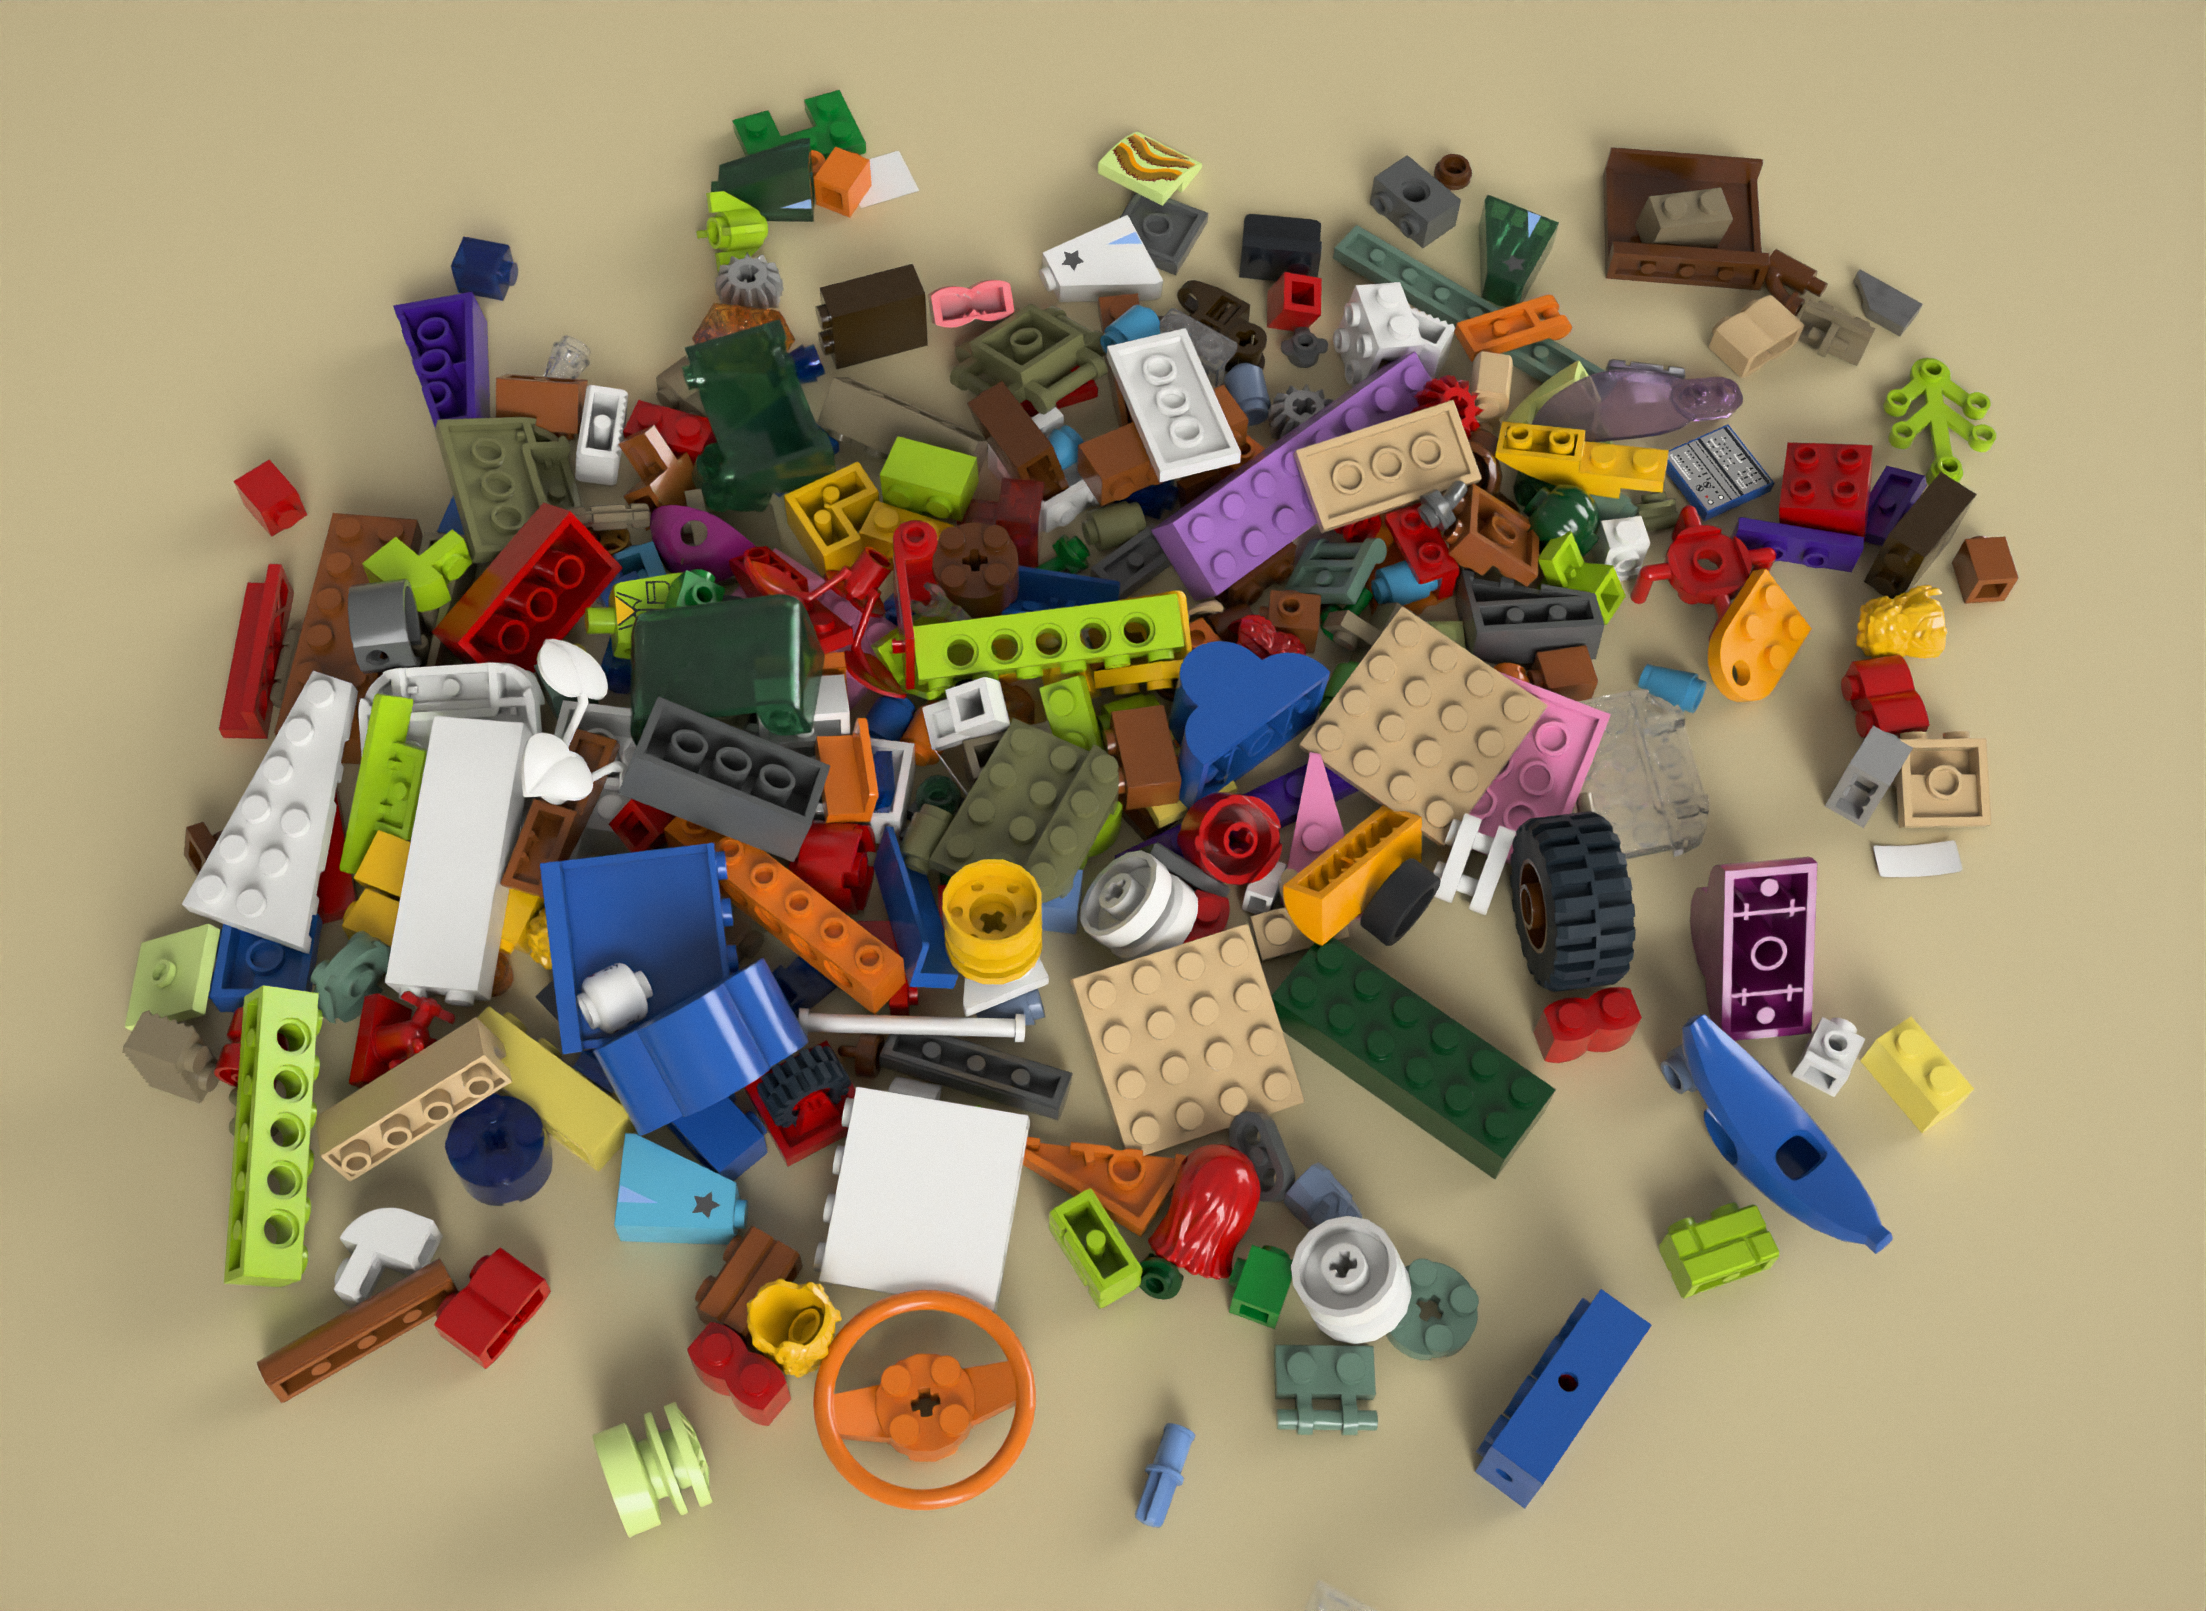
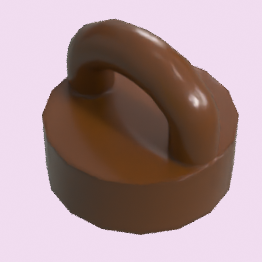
(865, 1054)

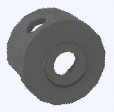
(384, 620)

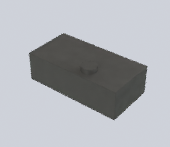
(725, 779)

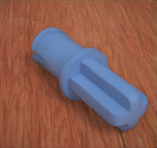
(1164, 1475)

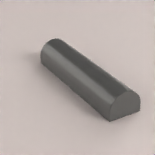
(979, 1071)

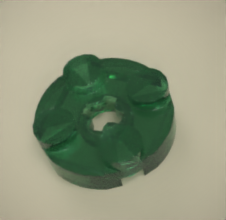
(708, 477)

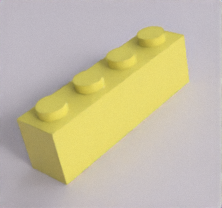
(563, 1098)

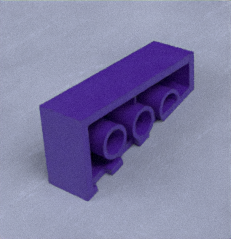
(449, 354)

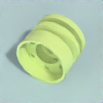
(652, 1468)

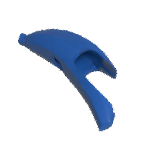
(1776, 1140)

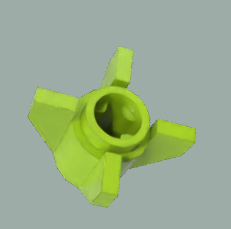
(734, 228)

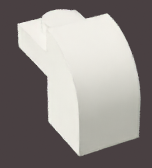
(967, 713)
(383, 1240)

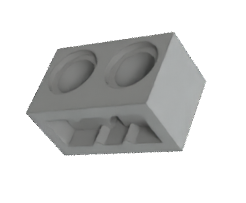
(1868, 776)

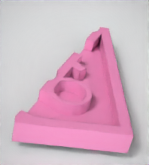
(1317, 818)

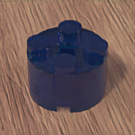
(477, 1156)

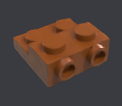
(1492, 535)

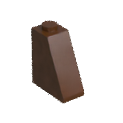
(1017, 439)

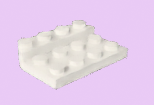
(458, 691)

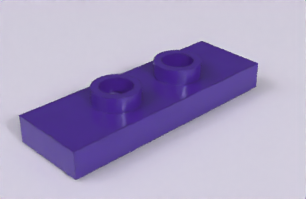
(1801, 544)

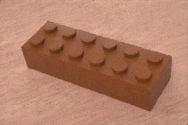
(325, 634)

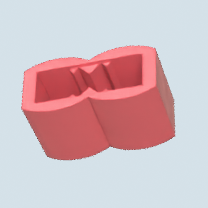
(982, 301)

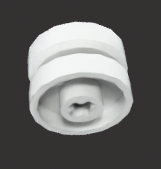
(1138, 907)
(1351, 1279)

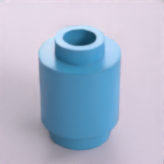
(1132, 325)
(1399, 585)

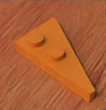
(1126, 1189)

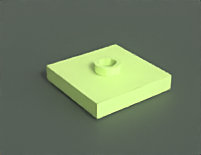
(174, 975)

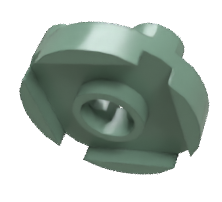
(350, 977)
(1455, 1302)

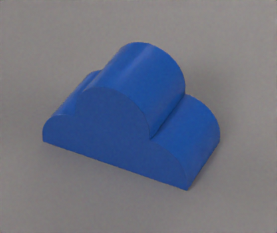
(1238, 712)
(702, 1048)

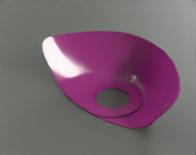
(712, 555)

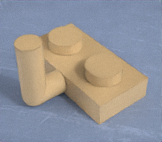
(1277, 933)

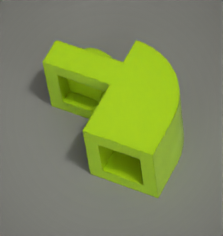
(1566, 569)
(426, 573)

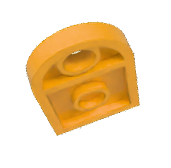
(1756, 637)

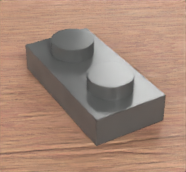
(1133, 563)

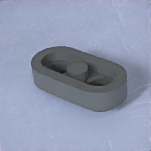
(1267, 1155)

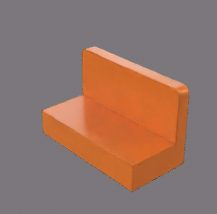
(851, 780)

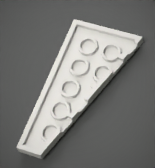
(280, 833)

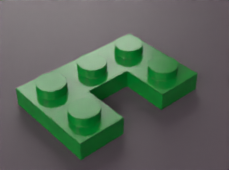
(831, 128)

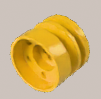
(992, 921)

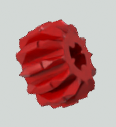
(1447, 389)

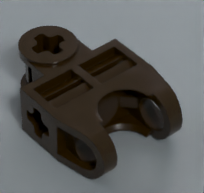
(1232, 322)

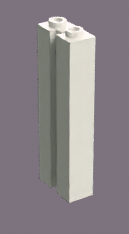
(456, 861)

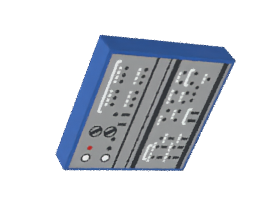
(1717, 472)

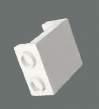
(1067, 504)

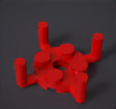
(1691, 581)

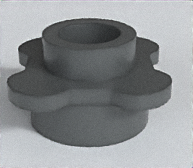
(1304, 356)

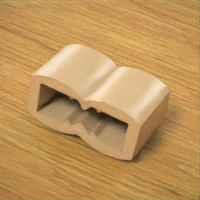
(1755, 335)
(1492, 379)

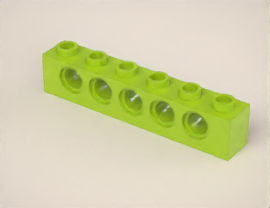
(1156, 614)
(249, 1254)

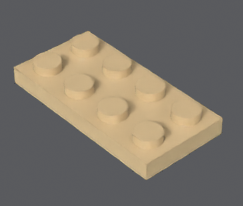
(1386, 466)

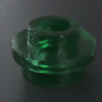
(939, 787)

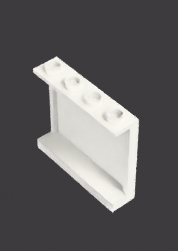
(922, 1196)

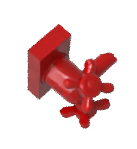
(390, 1035)

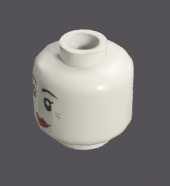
(614, 998)

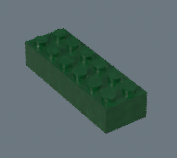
(1411, 1055)

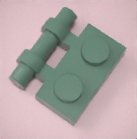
(1325, 1373)

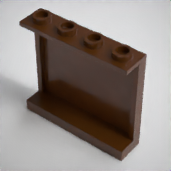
(1637, 174)

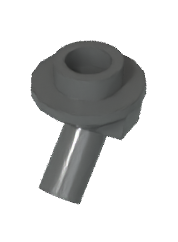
(1437, 509)

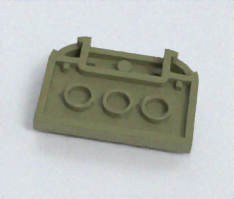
(502, 476)
(1033, 807)

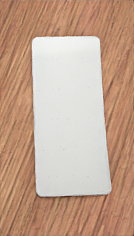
(1918, 859)

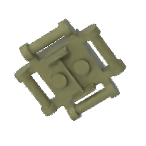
(1032, 357)

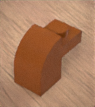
(661, 473)

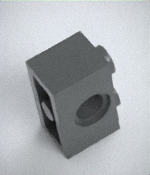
(1414, 201)

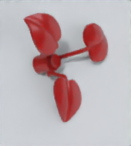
(859, 587)

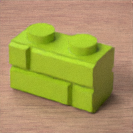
(1095, 1248)
(1718, 1249)

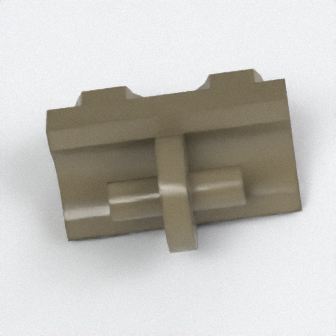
(1835, 332)

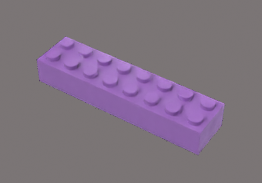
(1265, 500)

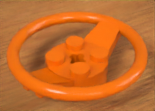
(963, 1397)

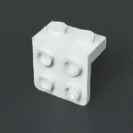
(1375, 327)

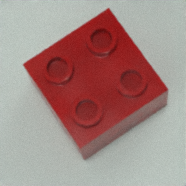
(1827, 487)

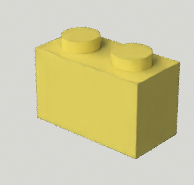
(1916, 1074)

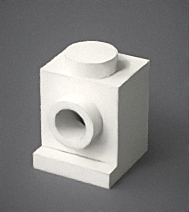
(1623, 545)
(1829, 1055)

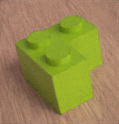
(929, 479)

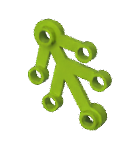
(1933, 380)

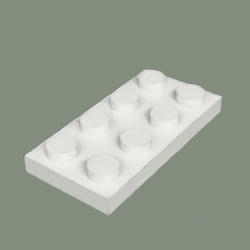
(1173, 405)

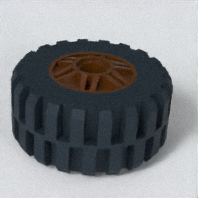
(1572, 901)

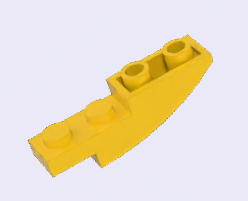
(1566, 458)

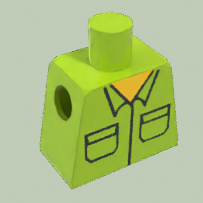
(625, 604)

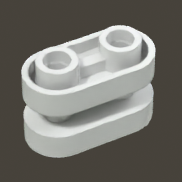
(1463, 837)

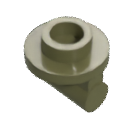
(1657, 511)

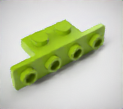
(386, 780)

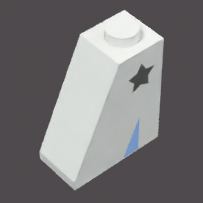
(1101, 265)

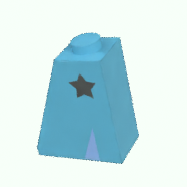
(674, 1198)

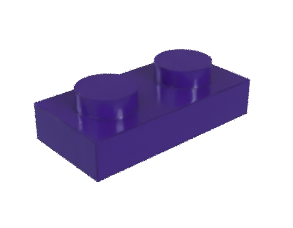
(1890, 501)

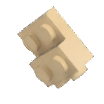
(1943, 782)

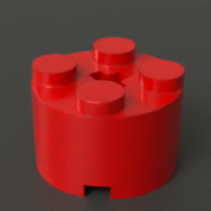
(1254, 833)
(836, 863)

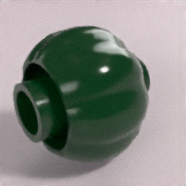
(1564, 511)

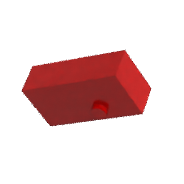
(529, 592)

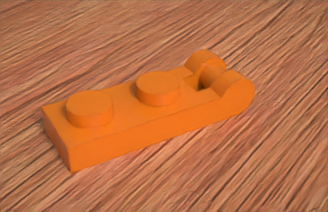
(1513, 327)

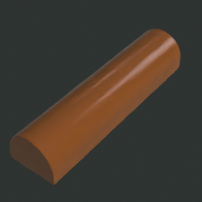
(357, 1332)

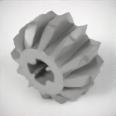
(749, 283)
(1293, 409)

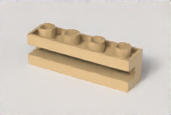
(412, 1099)

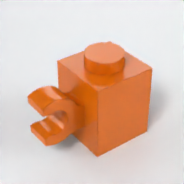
(840, 180)

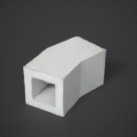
(1262, 894)

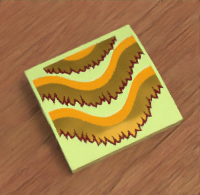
(1148, 167)

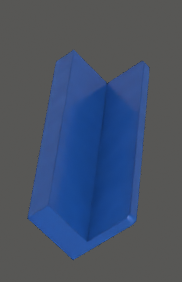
(913, 918)

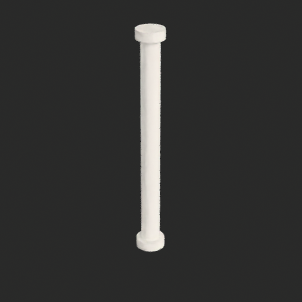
(913, 1025)

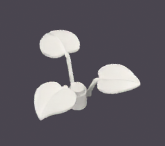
(546, 762)

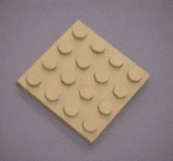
(1423, 725)
(1186, 1040)

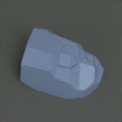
(1319, 1197)

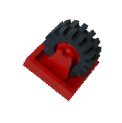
(803, 1102)

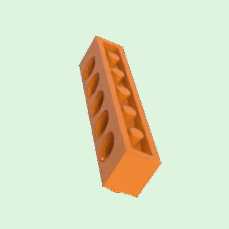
(800, 918)

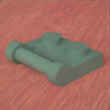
(1336, 579)

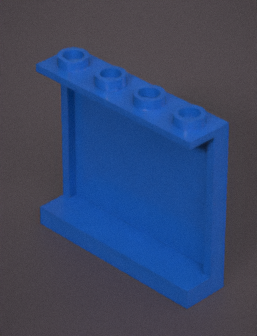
(638, 910)

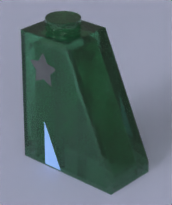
(773, 181)
(1511, 250)

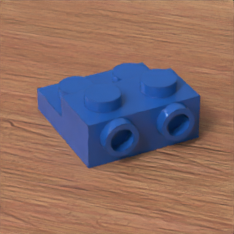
(252, 961)

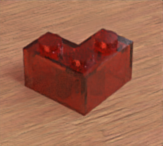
(1019, 512)

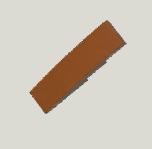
(552, 829)

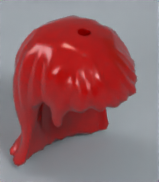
(1208, 1211)

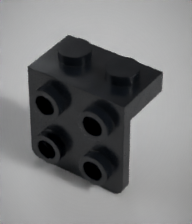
(1279, 246)

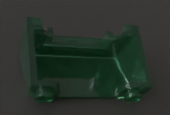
(758, 411)
(728, 662)

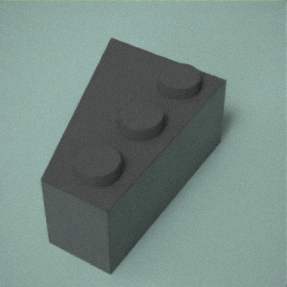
(1517, 622)

